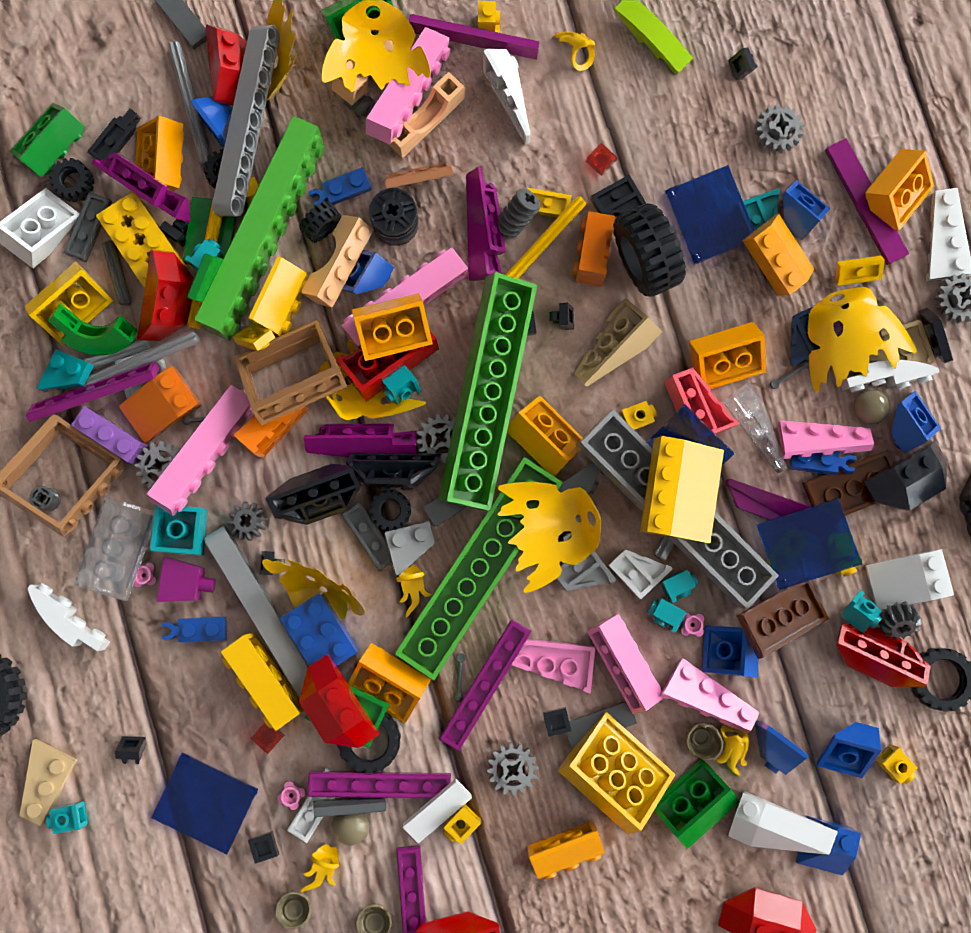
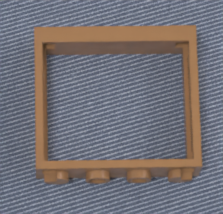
(299, 393)
(34, 448)

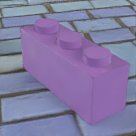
(109, 435)

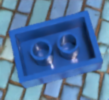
(319, 631)

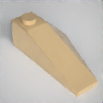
(624, 337)

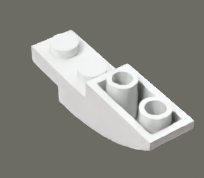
(883, 372)
(59, 617)

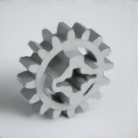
(786, 124)
(955, 299)
(432, 432)
(157, 457)
(504, 778)

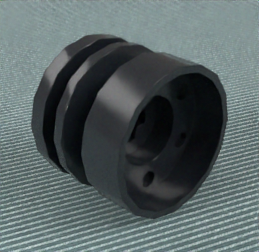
(390, 228)

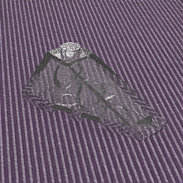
(751, 413)

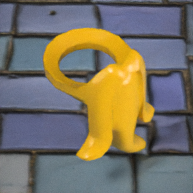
(578, 41)
(412, 583)
(735, 749)
(324, 861)

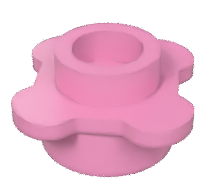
(149, 579)
(698, 627)
(292, 803)

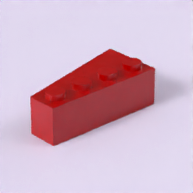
(368, 375)

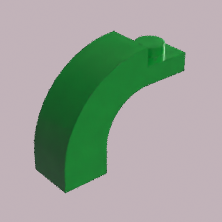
(91, 338)

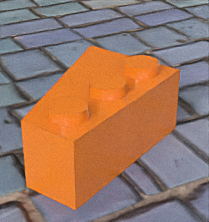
(593, 249)
(264, 438)

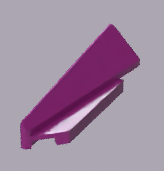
(144, 185)
(483, 234)
(360, 438)
(761, 502)

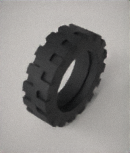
(963, 692)
(384, 760)

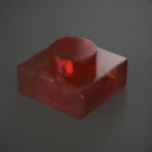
(601, 159)
(267, 738)

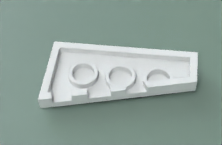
(948, 237)

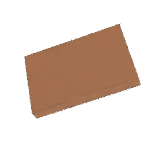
(418, 174)

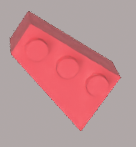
(691, 390)

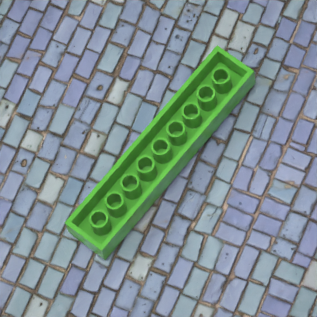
(261, 229)
(488, 392)
(469, 581)

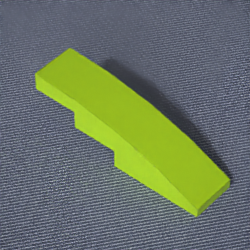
(653, 33)

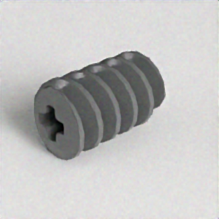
(518, 213)

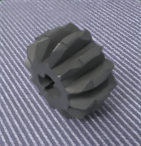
(239, 521)
(900, 620)

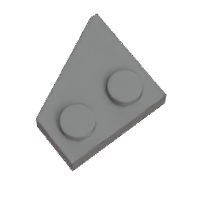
(408, 544)
(585, 574)

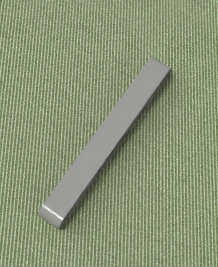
(246, 121)
(258, 605)

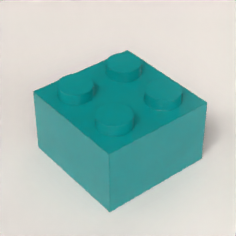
(179, 533)

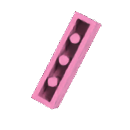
(625, 664)

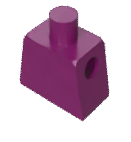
(182, 581)

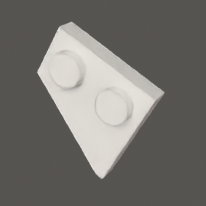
(638, 572)

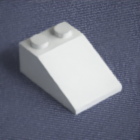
(37, 227)
(909, 579)

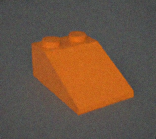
(160, 404)

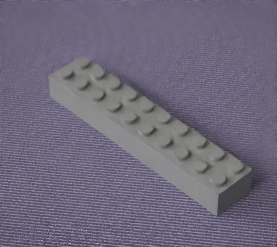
(725, 560)

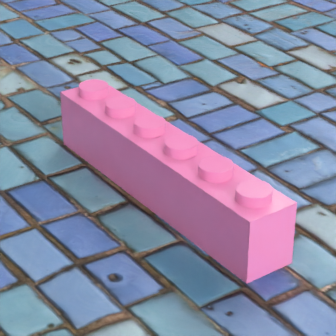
(398, 100)
(428, 281)
(201, 451)

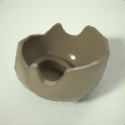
(871, 407)
(704, 741)
(350, 828)
(292, 909)
(373, 919)

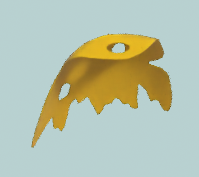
(285, 45)
(369, 49)
(859, 337)
(354, 405)
(545, 523)
(302, 589)

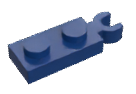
(342, 187)
(822, 463)
(198, 629)

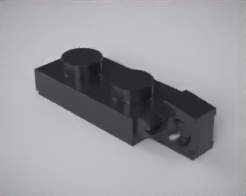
(115, 136)

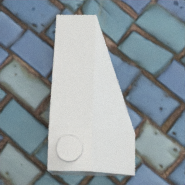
(504, 78)
(774, 827)

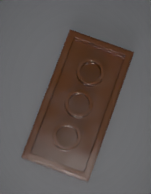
(848, 486)
(782, 618)

